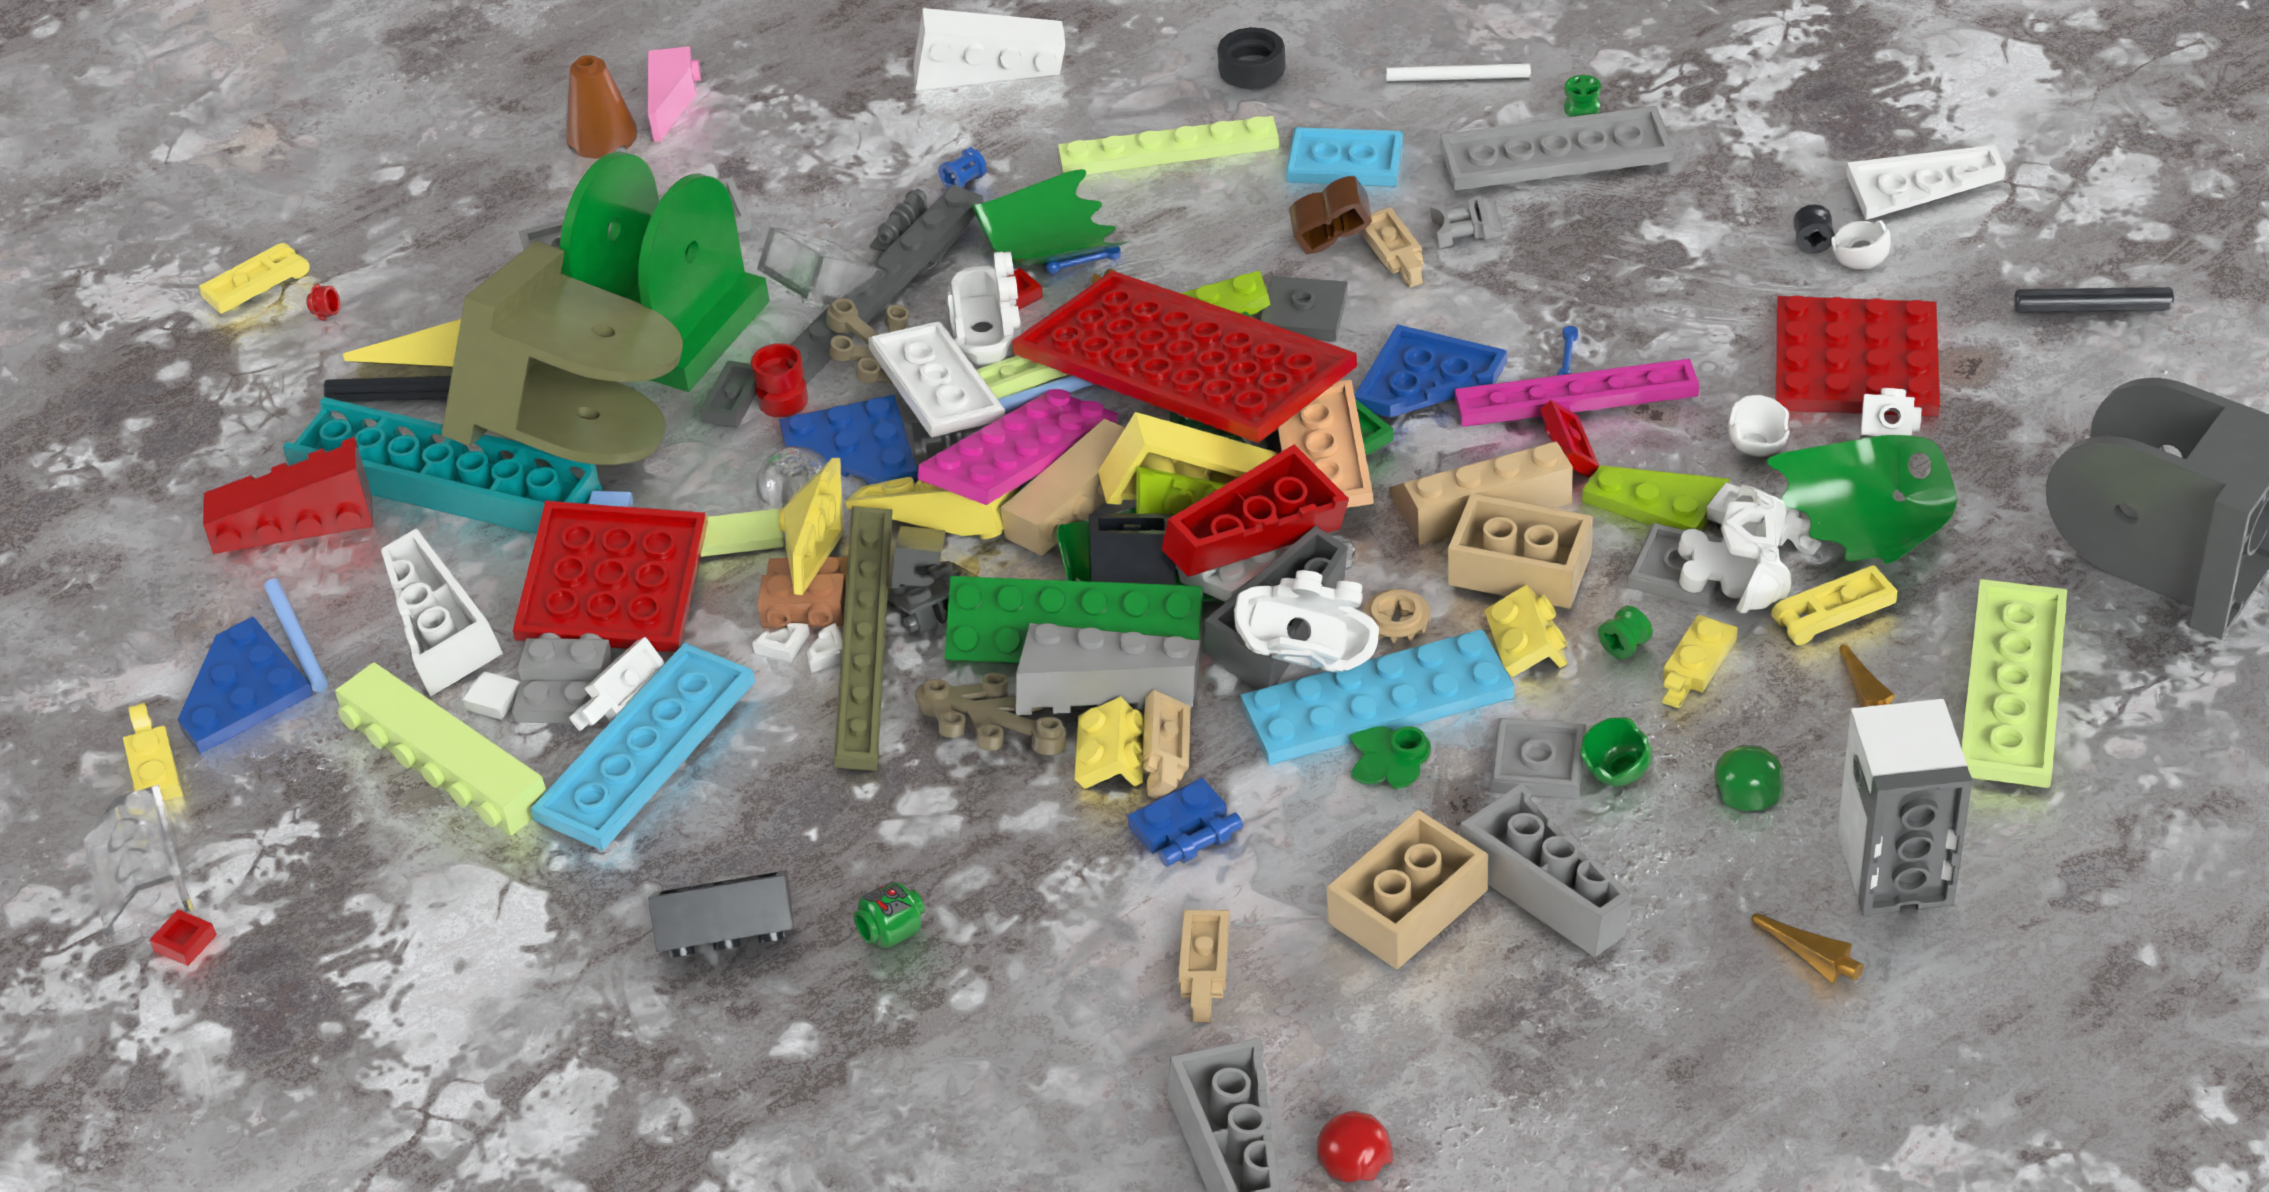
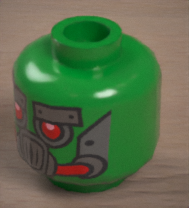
(889, 915)

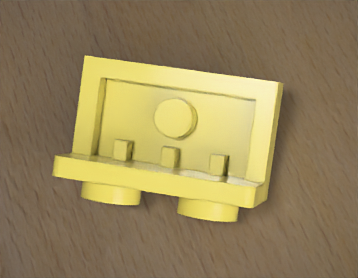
(1525, 631)
(1109, 744)

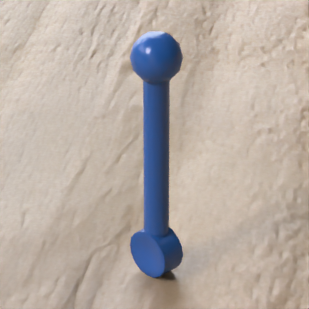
(1112, 254)
(1570, 334)

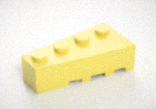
(1175, 450)

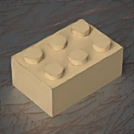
(1518, 544)
(1407, 889)

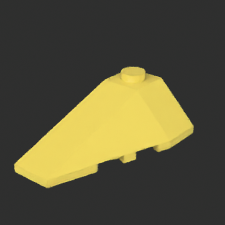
(423, 348)
(933, 507)
(813, 524)

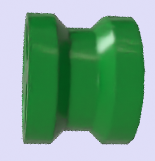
(1582, 95)
(1624, 632)

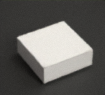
(491, 695)

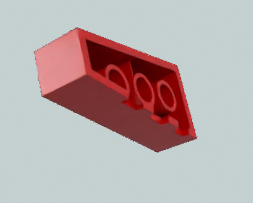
(291, 502)
(1255, 514)

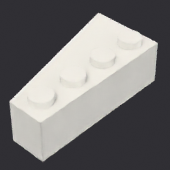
(984, 48)
(439, 618)

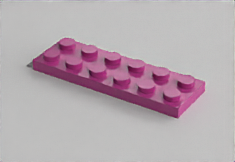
(1014, 446)

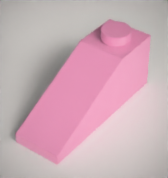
(670, 87)

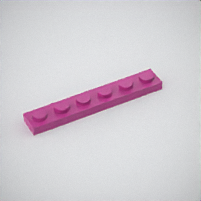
(1577, 392)

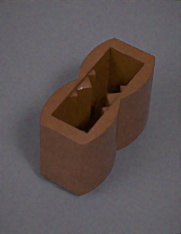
(1330, 214)

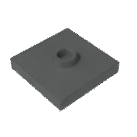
(1306, 306)

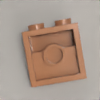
(818, 606)

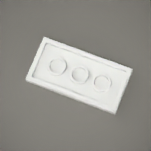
(936, 379)

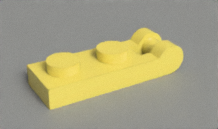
(253, 277)
(1834, 603)

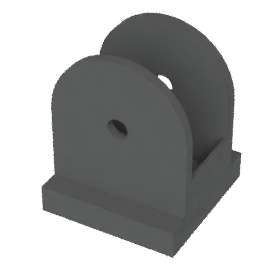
(2198, 514)

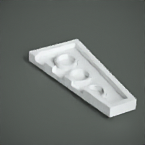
(1914, 179)

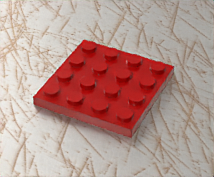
(1854, 347)
(611, 574)

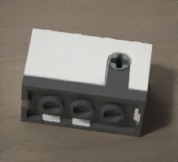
(1903, 806)

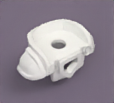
(989, 297)
(1747, 556)
(1337, 632)

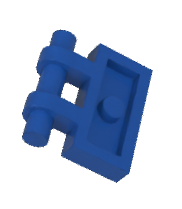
(1180, 814)

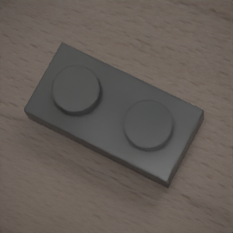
(729, 395)

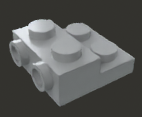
(555, 676)

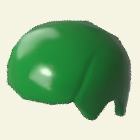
(1616, 751)
(1749, 778)

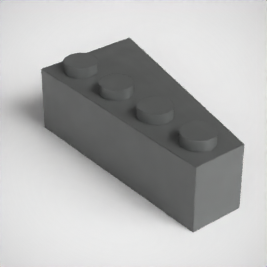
(1312, 552)

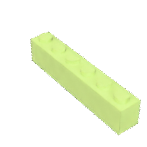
(440, 748)

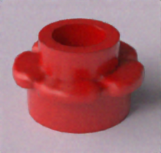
(323, 301)

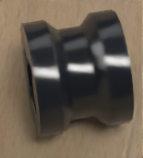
(1810, 219)

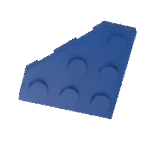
(1424, 370)
(862, 434)
(240, 686)

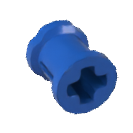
(967, 156)

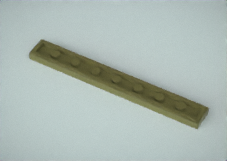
(863, 640)

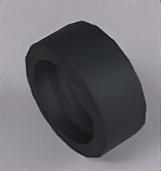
(1256, 72)

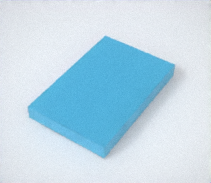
(1331, 154)

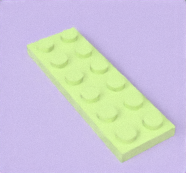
(2014, 683)

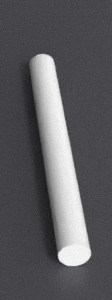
(1459, 72)

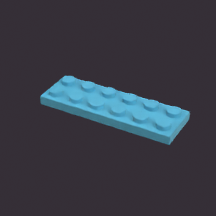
(1383, 691)
(642, 746)

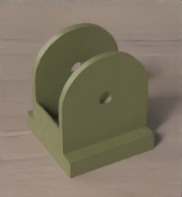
(537, 365)

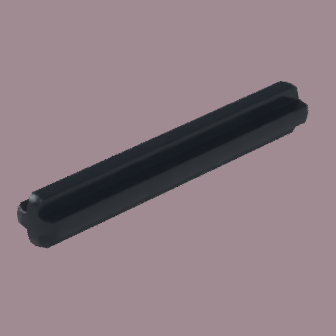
(2094, 299)
(387, 388)

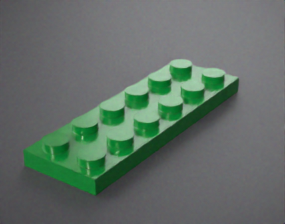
(992, 615)

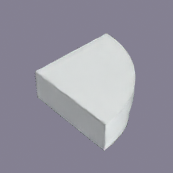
(783, 643)
(826, 649)

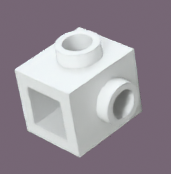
(1891, 400)

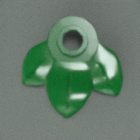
(1390, 755)

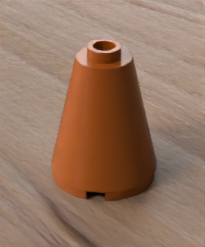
(596, 111)

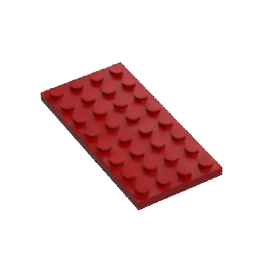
(1185, 355)

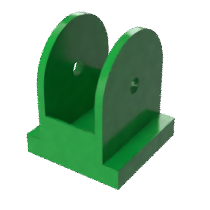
(664, 254)

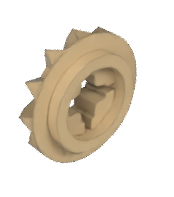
(1412, 608)

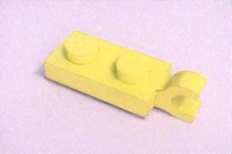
(1697, 658)
(151, 755)

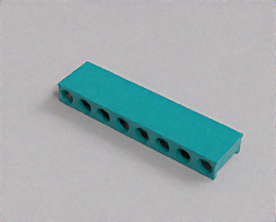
(447, 473)

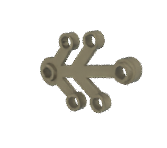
(843, 318)
(940, 699)

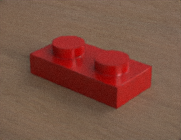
(1570, 435)

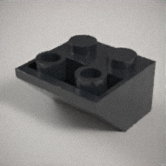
(1129, 549)

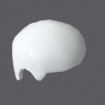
(1861, 244)
(1758, 426)

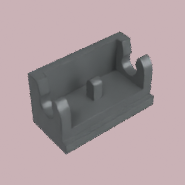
(913, 549)

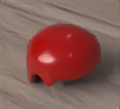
(1354, 1147)

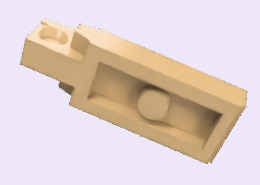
(1395, 246)
(1165, 742)
(1204, 959)

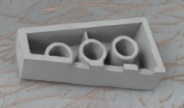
(1095, 666)
(1548, 871)
(1226, 1116)

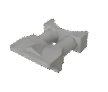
(1475, 218)

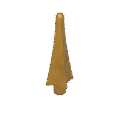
(1867, 686)
(1825, 954)

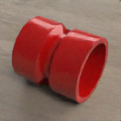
(779, 380)

